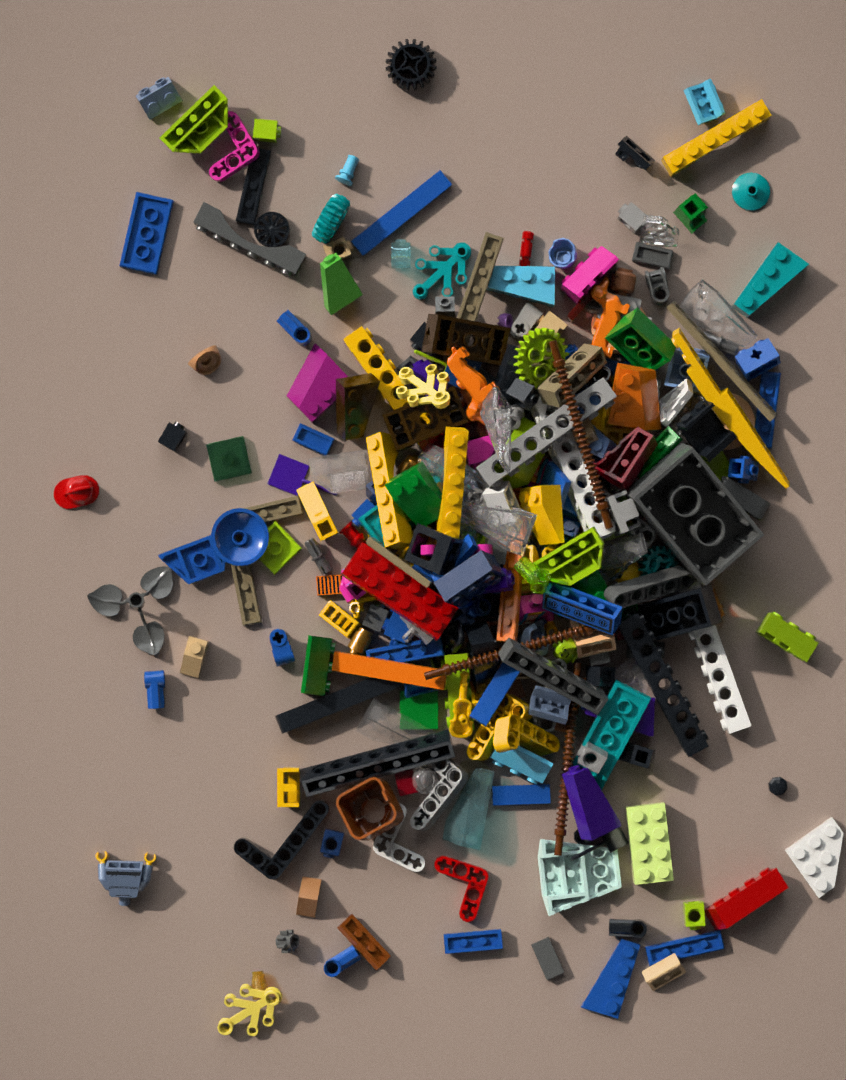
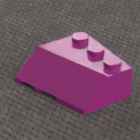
(315, 384)

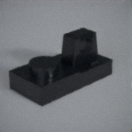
(629, 148)

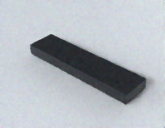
(253, 188)

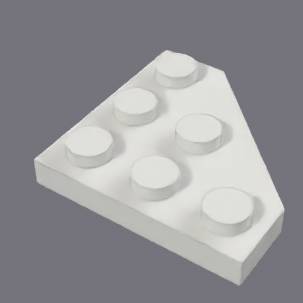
(818, 856)

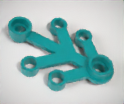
(444, 268)

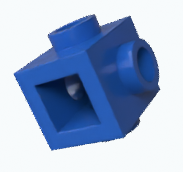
(743, 469)

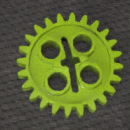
(541, 359)

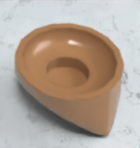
(206, 360)

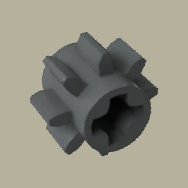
(287, 941)

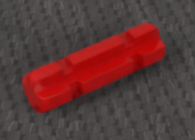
(526, 248)

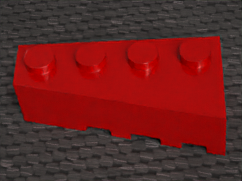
(746, 899)

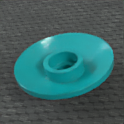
(744, 198)

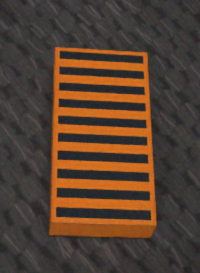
(328, 584)

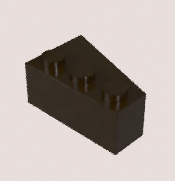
(354, 404)

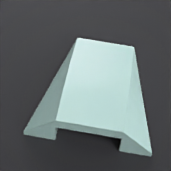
(576, 881)

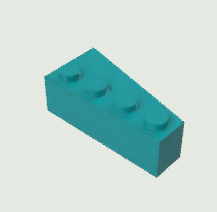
(773, 274)

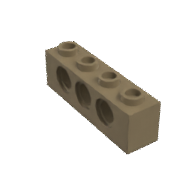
(580, 367)

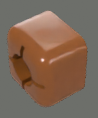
(374, 788)

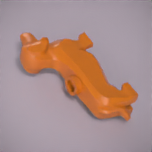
(610, 316)
(471, 381)

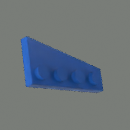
(611, 986)

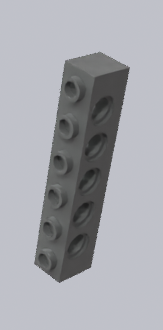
(553, 676)

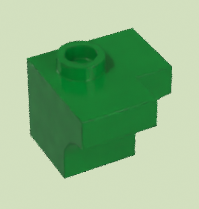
(691, 213)

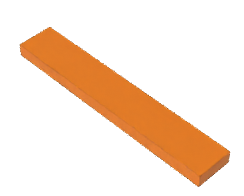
(386, 670)

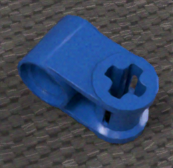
(281, 651)

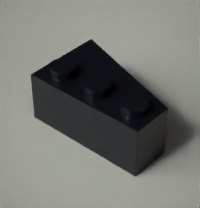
(480, 642)

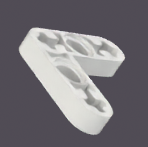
(391, 847)

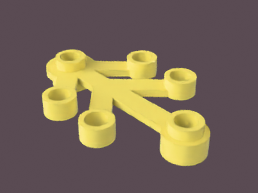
(439, 398)
(251, 1008)

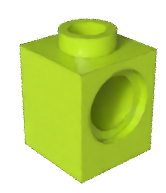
(266, 130)
(688, 907)

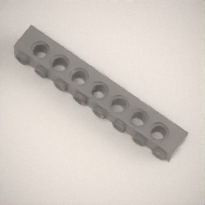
(600, 389)

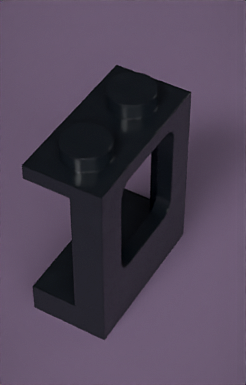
(444, 554)

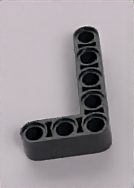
(287, 845)

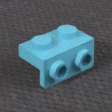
(704, 102)

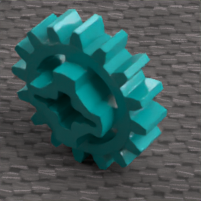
(653, 563)

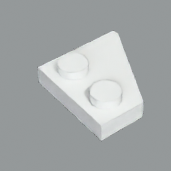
(674, 401)

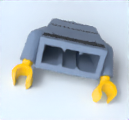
(124, 878)

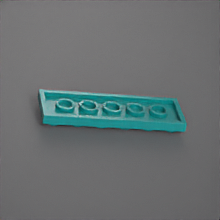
(614, 726)

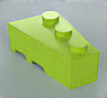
(787, 636)

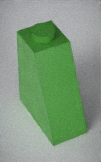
(337, 284)

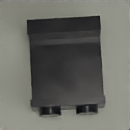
(705, 431)

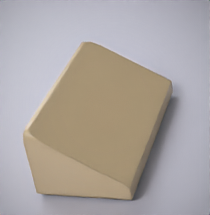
(663, 972)

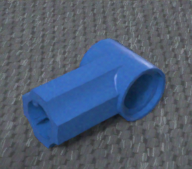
(294, 327)
(155, 687)
(343, 960)

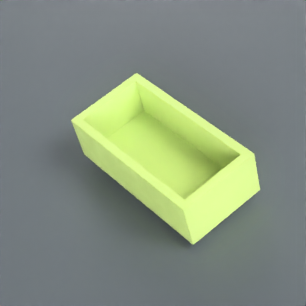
(649, 843)

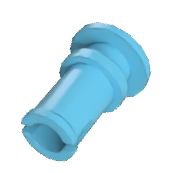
(347, 171)

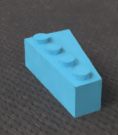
(525, 282)

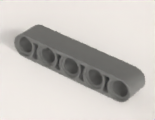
(649, 586)

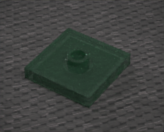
(229, 458)

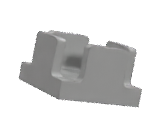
(621, 513)

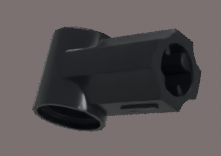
(624, 927)

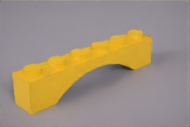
(716, 137)
(453, 485)
(394, 525)

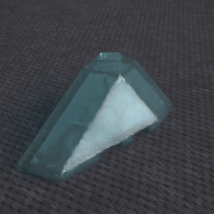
(468, 817)

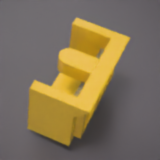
(288, 787)

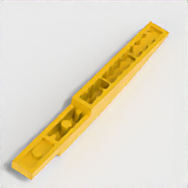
(728, 408)

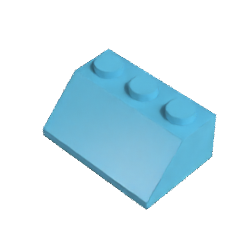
(524, 762)

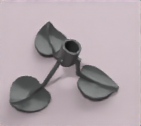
(107, 602)

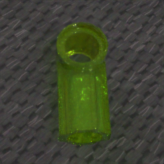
(536, 577)

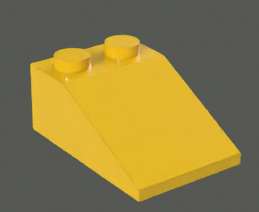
(547, 505)

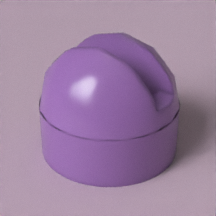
(505, 320)

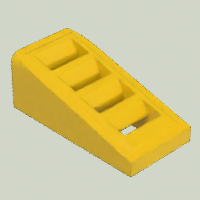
(344, 614)

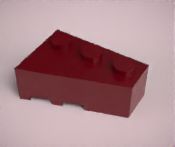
(627, 459)

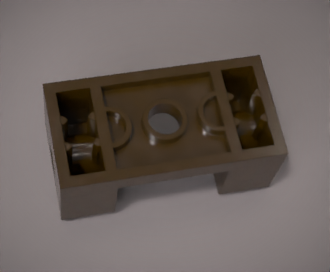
(448, 332)
(407, 428)

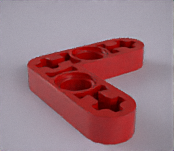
(472, 883)

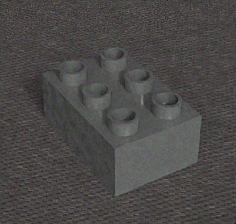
(694, 513)

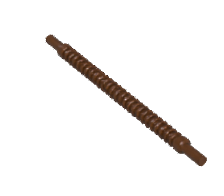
(574, 413)
(447, 669)
(560, 831)

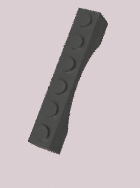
(284, 257)

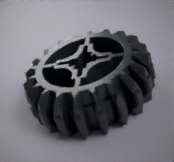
(404, 69)

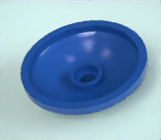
(253, 533)

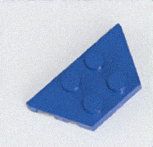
(194, 560)

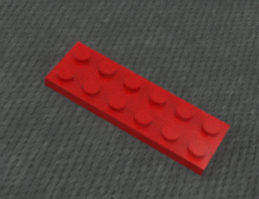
(399, 591)

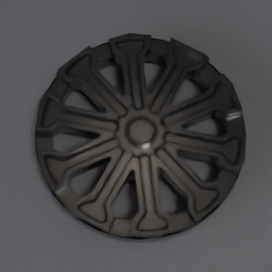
(271, 229)

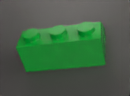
(641, 341)
(317, 665)

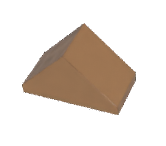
(308, 896)

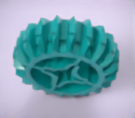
(330, 218)

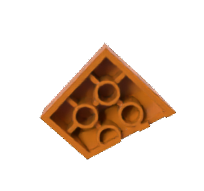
(636, 398)

